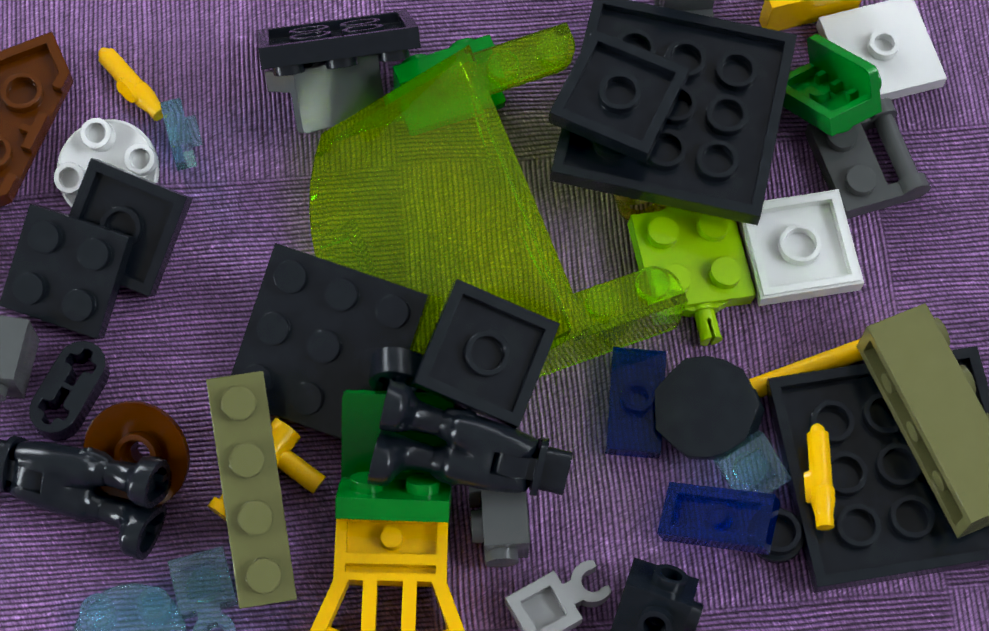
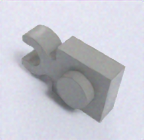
(554, 605)

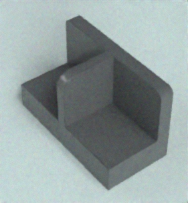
(329, 95)

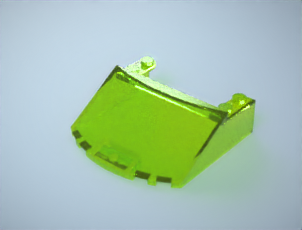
(435, 195)

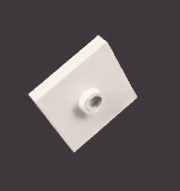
(892, 40)
(801, 249)

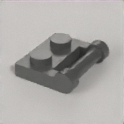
(852, 167)

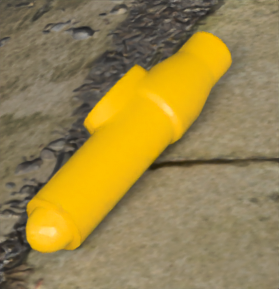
(129, 83)
(818, 480)

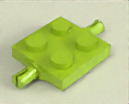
(704, 257)

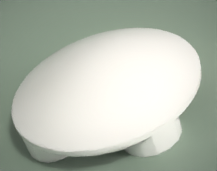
(110, 142)

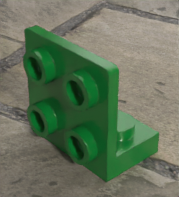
(407, 497)

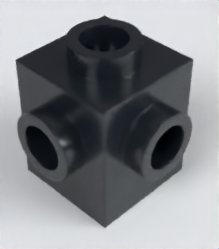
(657, 599)

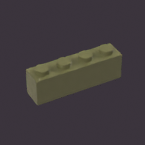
(935, 411)
(251, 489)

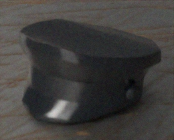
(707, 408)

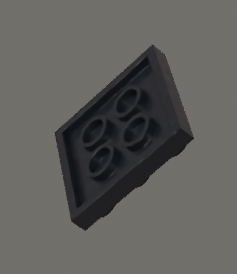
(338, 42)
(318, 333)

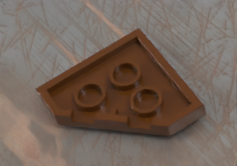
(31, 93)

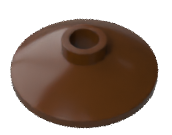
(130, 422)

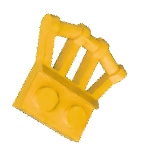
(389, 555)

